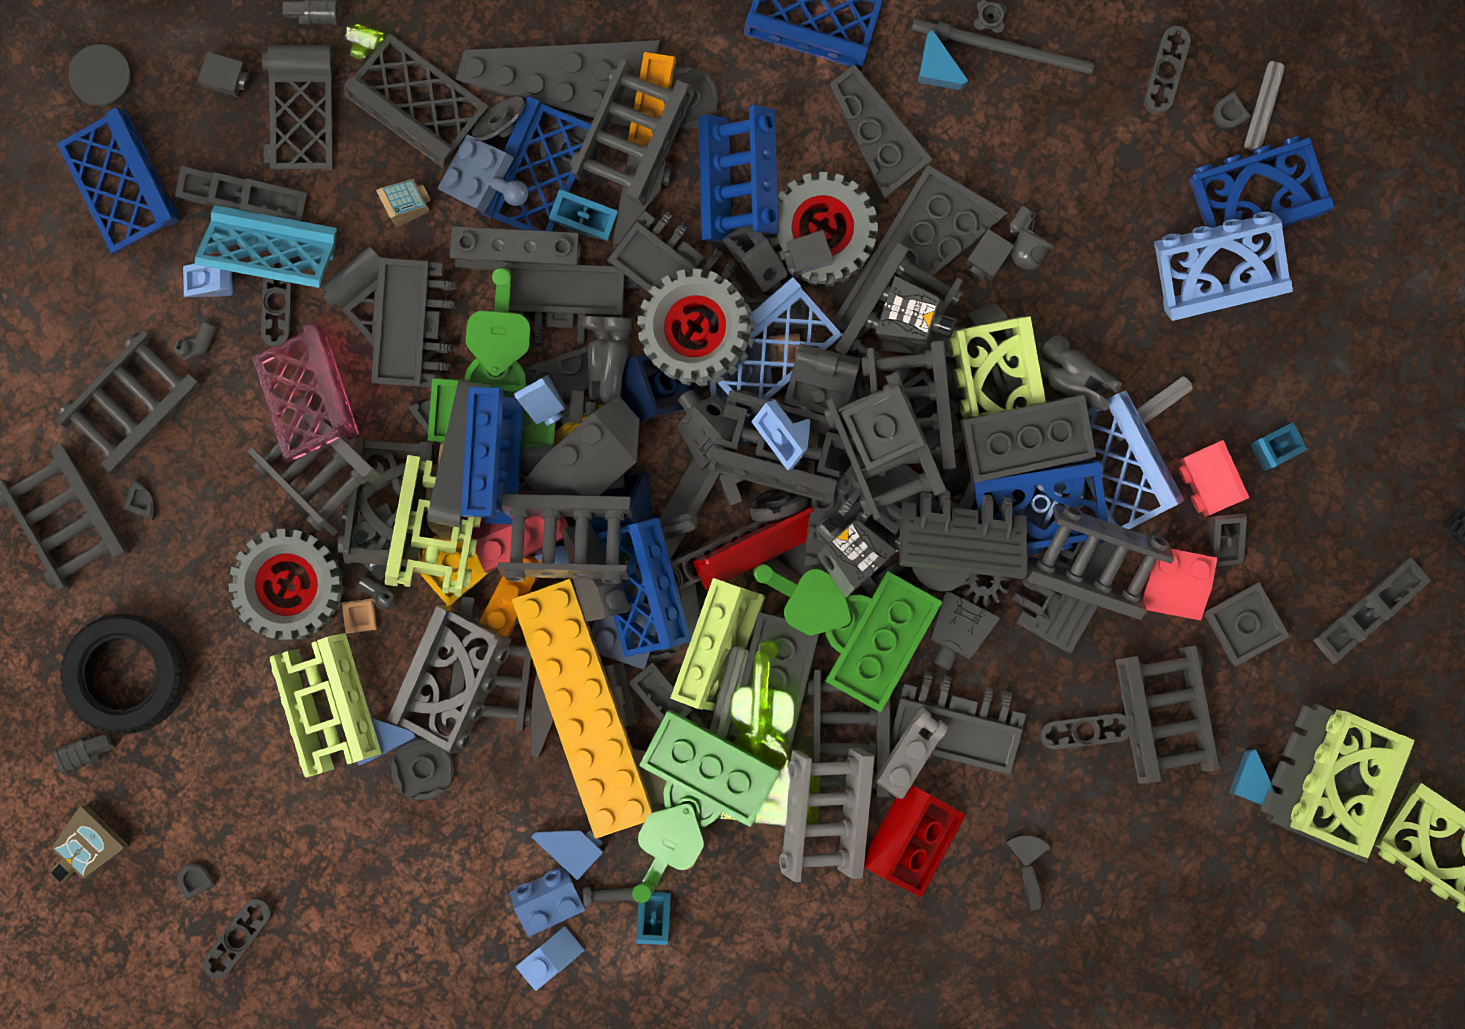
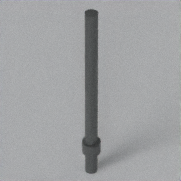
(945, 31)

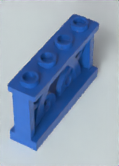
(1301, 207)
(1070, 474)

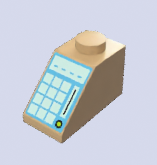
(404, 201)

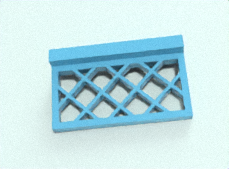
(264, 234)

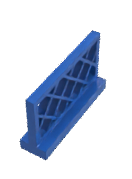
(812, 40)
(517, 147)
(137, 162)
(658, 584)

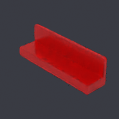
(753, 548)

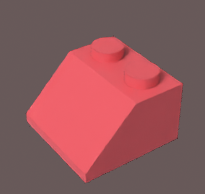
(1212, 479)
(1181, 586)

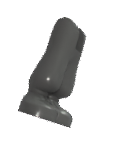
(607, 356)
(1078, 373)

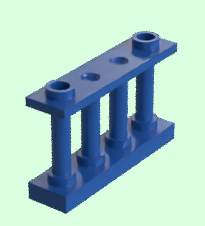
(716, 180)
(491, 453)

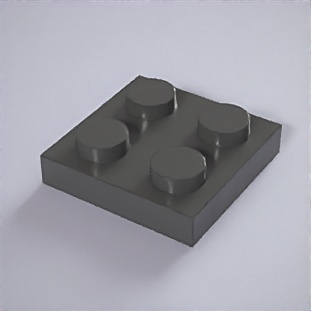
(884, 427)
(1246, 624)

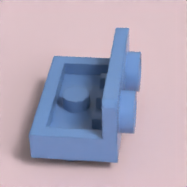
(546, 901)

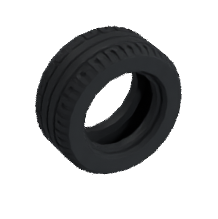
(78, 666)

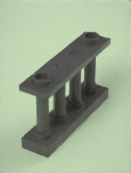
(652, 155)
(487, 247)
(880, 290)
(935, 390)
(137, 432)
(343, 456)
(928, 481)
(550, 509)
(93, 517)
(1098, 590)
(458, 684)
(1138, 704)
(878, 748)

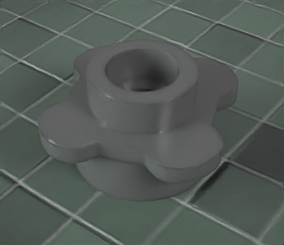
(986, 8)

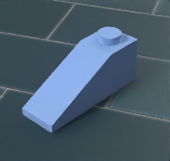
(541, 401)

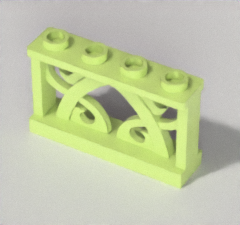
(1020, 345)
(724, 622)
(1389, 763)
(1432, 808)

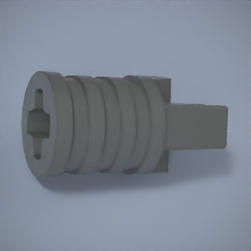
(313, 11)
(81, 752)

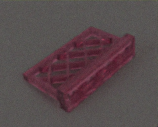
(330, 388)

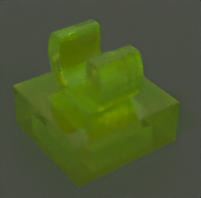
(363, 40)

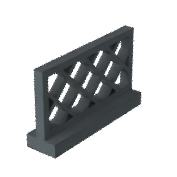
(397, 119)

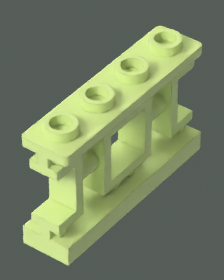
(411, 521)
(344, 697)

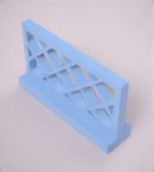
(766, 315)
(1146, 457)

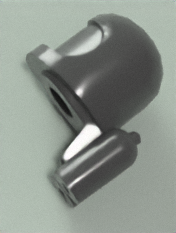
(1028, 247)

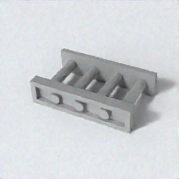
(854, 820)

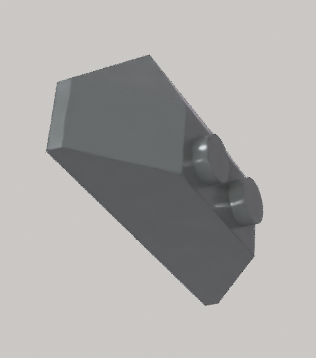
(590, 455)

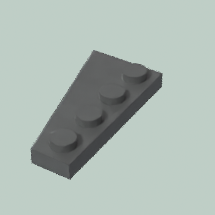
(882, 138)

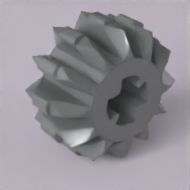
(983, 591)

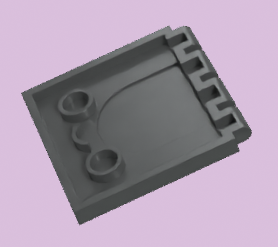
(1291, 776)

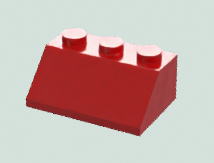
(913, 840)

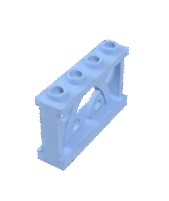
(1237, 291)

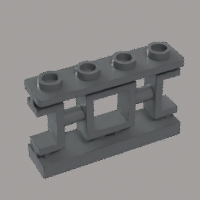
(766, 466)

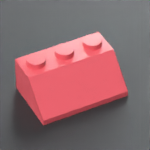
(495, 540)

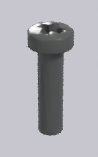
(604, 895)

